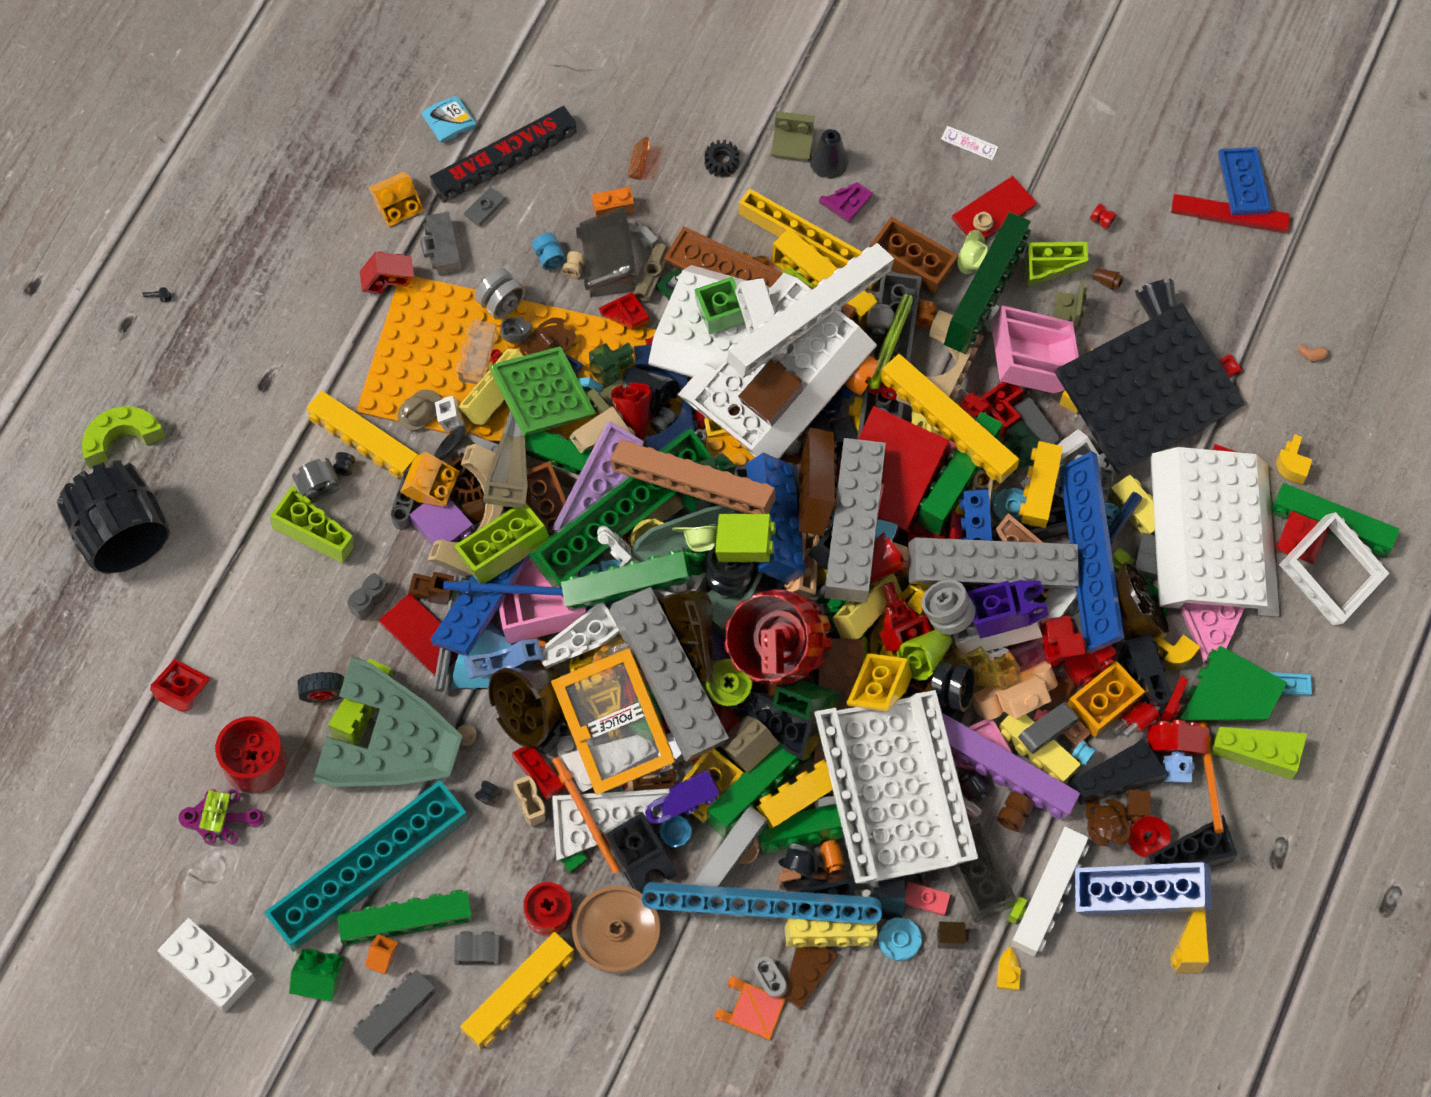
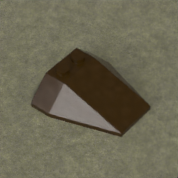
(692, 623)

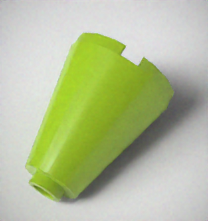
(925, 653)

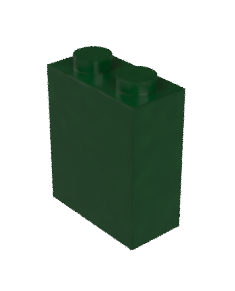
(719, 462)
(804, 698)

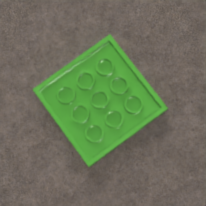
(542, 391)

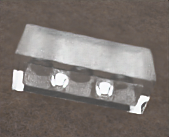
(476, 351)

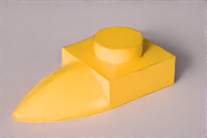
(855, 412)
(1008, 971)

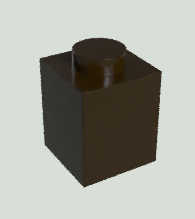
(952, 935)

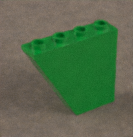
(1231, 691)

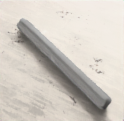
(444, 654)

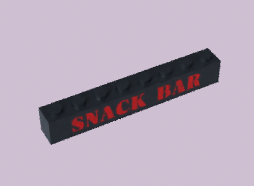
(503, 154)

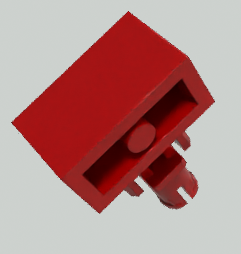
(900, 620)

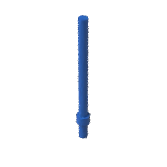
(465, 586)

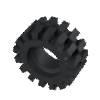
(721, 168)

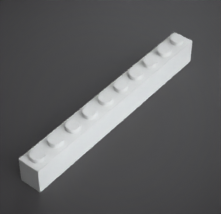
(809, 310)

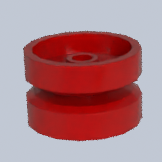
(547, 896)

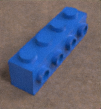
(977, 515)

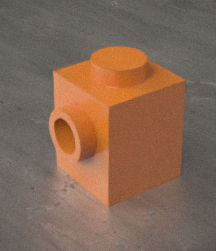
(381, 954)

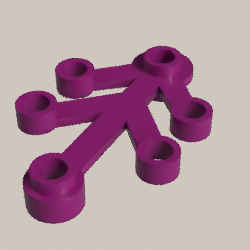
(230, 817)

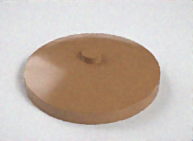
(615, 930)

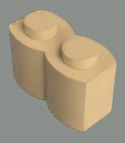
(531, 803)

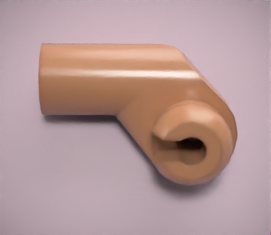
(1313, 354)

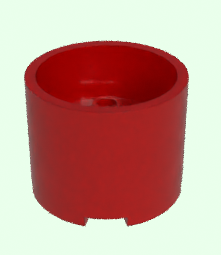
(247, 739)

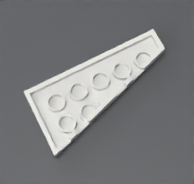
(607, 811)

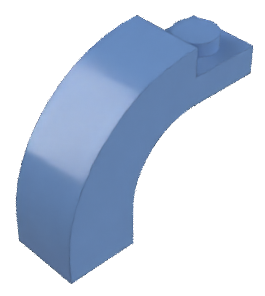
(516, 656)

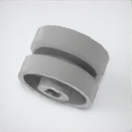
(499, 293)
(948, 607)

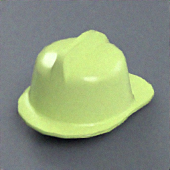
(972, 252)
(700, 538)

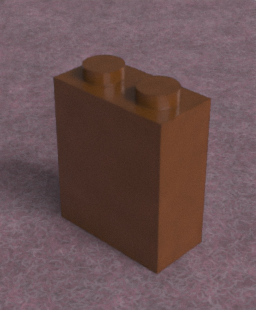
(771, 392)

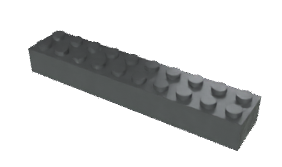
(891, 290)

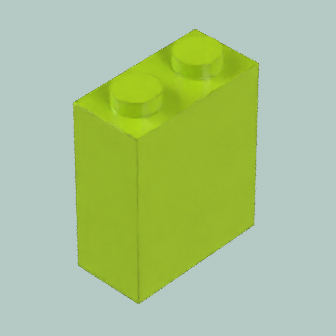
(745, 538)

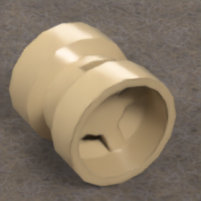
(574, 263)

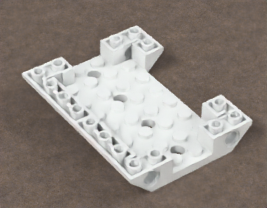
(820, 358)

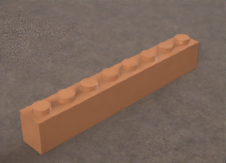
(692, 478)

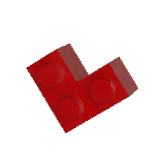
(385, 270)
(1001, 400)
(1060, 641)
(1087, 666)
(1178, 737)

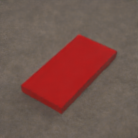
(997, 202)
(413, 629)

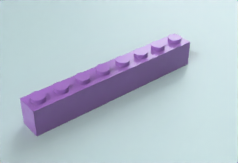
(1009, 769)

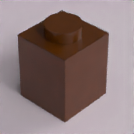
(1137, 804)

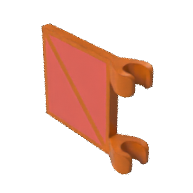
(754, 1009)

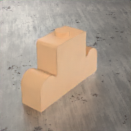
(1020, 698)

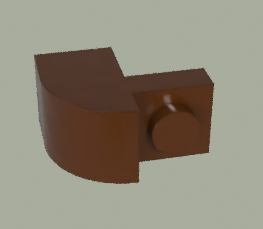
(431, 587)

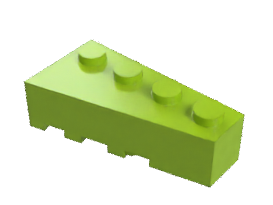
(307, 524)
(353, 717)
(1261, 749)

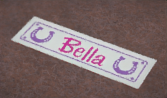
(969, 143)

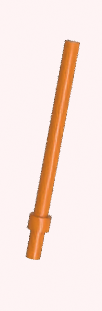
(566, 778)
(1212, 788)

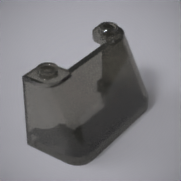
(608, 253)

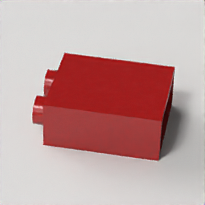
(909, 465)

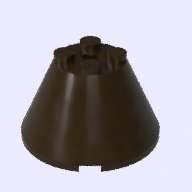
(1138, 608)
(525, 703)

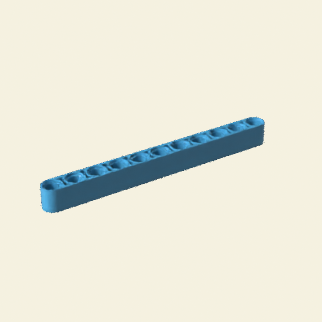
(771, 897)

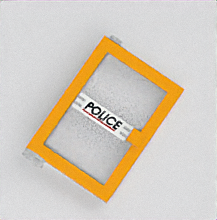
(613, 720)

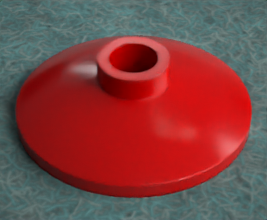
(1159, 836)

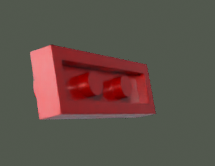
(535, 767)

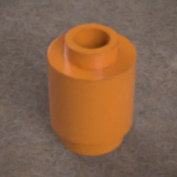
(832, 856)

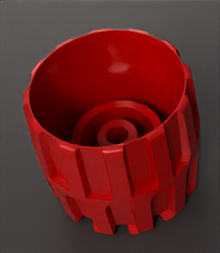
(800, 623)

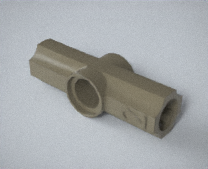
(649, 281)

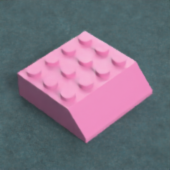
(1032, 348)
(534, 615)

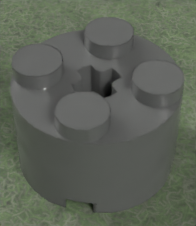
(316, 479)

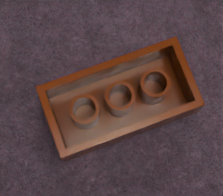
(916, 254)
(544, 495)

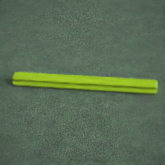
(891, 339)

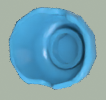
(676, 831)

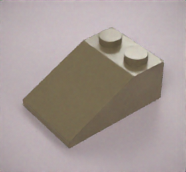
(748, 743)

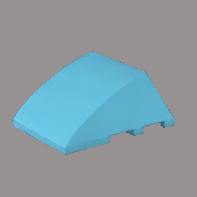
(490, 641)

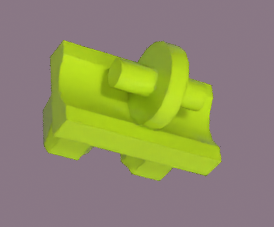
(214, 811)

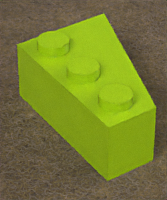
(1053, 260)

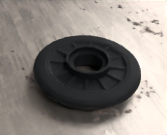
(450, 442)

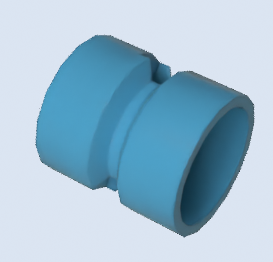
(549, 251)

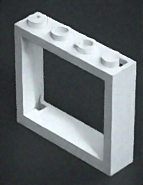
(1313, 590)

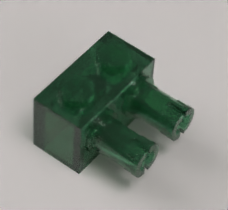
(606, 363)
(1020, 442)

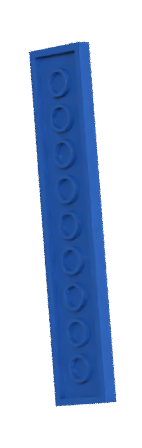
(1096, 574)

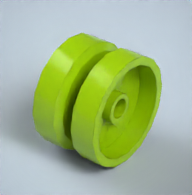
(737, 688)

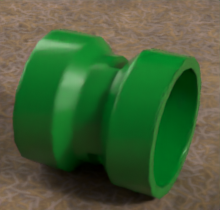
(695, 561)

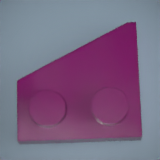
(847, 201)

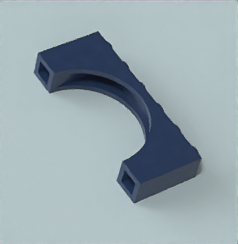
(685, 419)

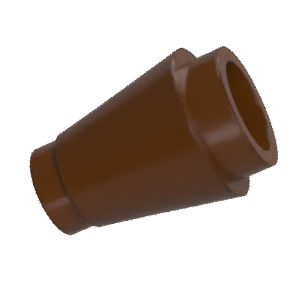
(1108, 278)

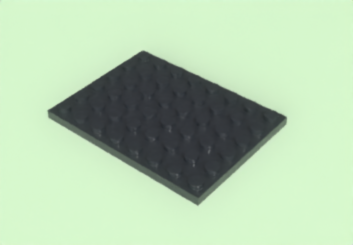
(1149, 388)

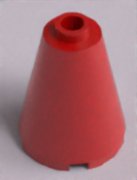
(634, 406)
(885, 559)

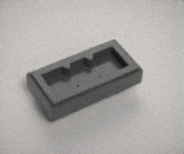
(484, 206)

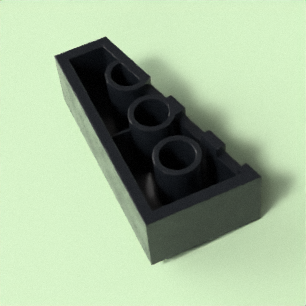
(1123, 772)
(1198, 846)
(892, 897)

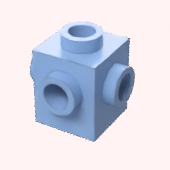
(1178, 768)

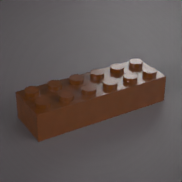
(817, 482)
(840, 674)

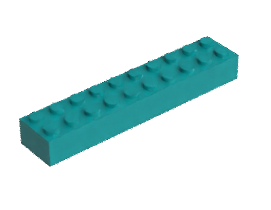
(366, 865)

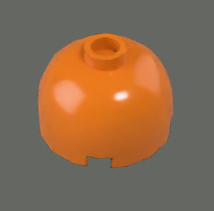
(858, 380)

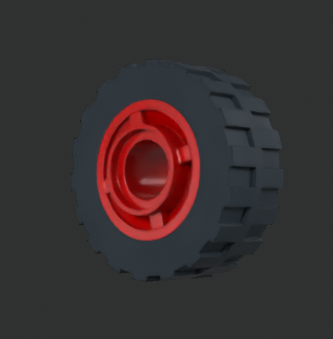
(320, 687)

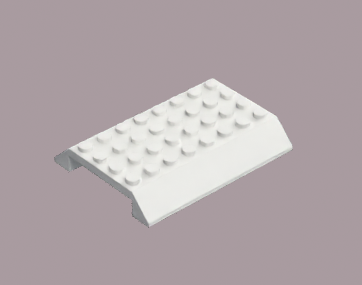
(682, 337)
(1214, 529)
(896, 788)

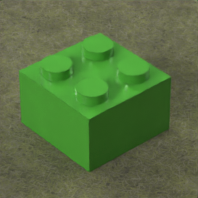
(719, 305)

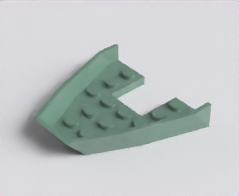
(662, 540)
(407, 742)

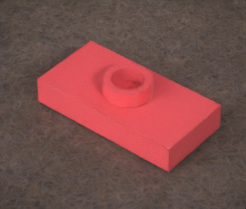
(926, 898)

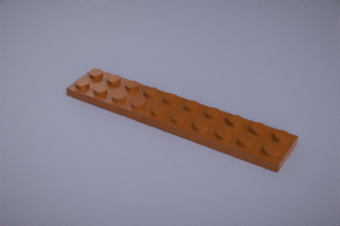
(703, 252)

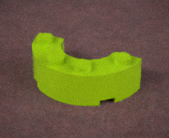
(115, 424)

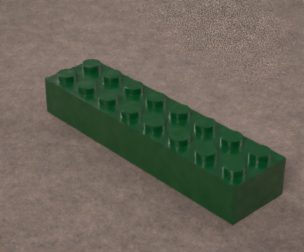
(988, 283)

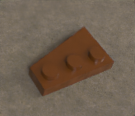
(806, 972)

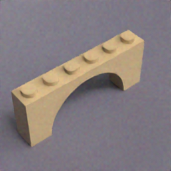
(948, 382)
(586, 438)
(479, 462)

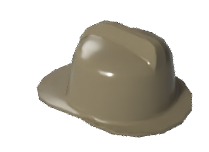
(418, 409)

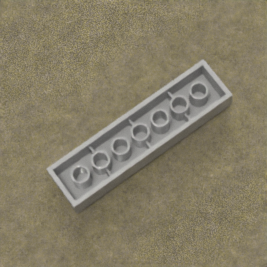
(855, 520)
(992, 562)
(668, 674)

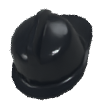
(804, 861)

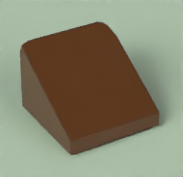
(474, 511)

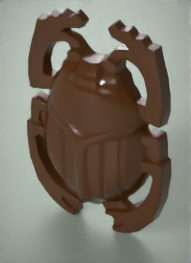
(549, 337)
(1107, 823)

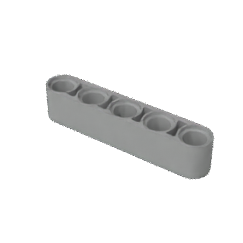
(732, 849)

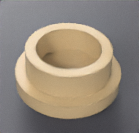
(983, 221)
(468, 735)

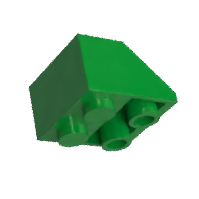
(316, 974)

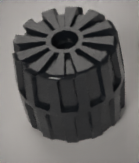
(113, 517)

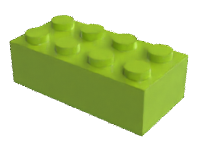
(501, 543)

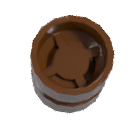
(1016, 809)

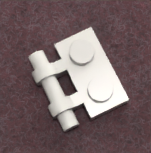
(619, 547)

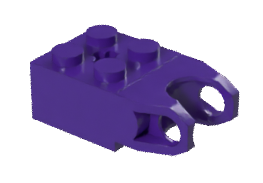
(1006, 606)
(685, 797)

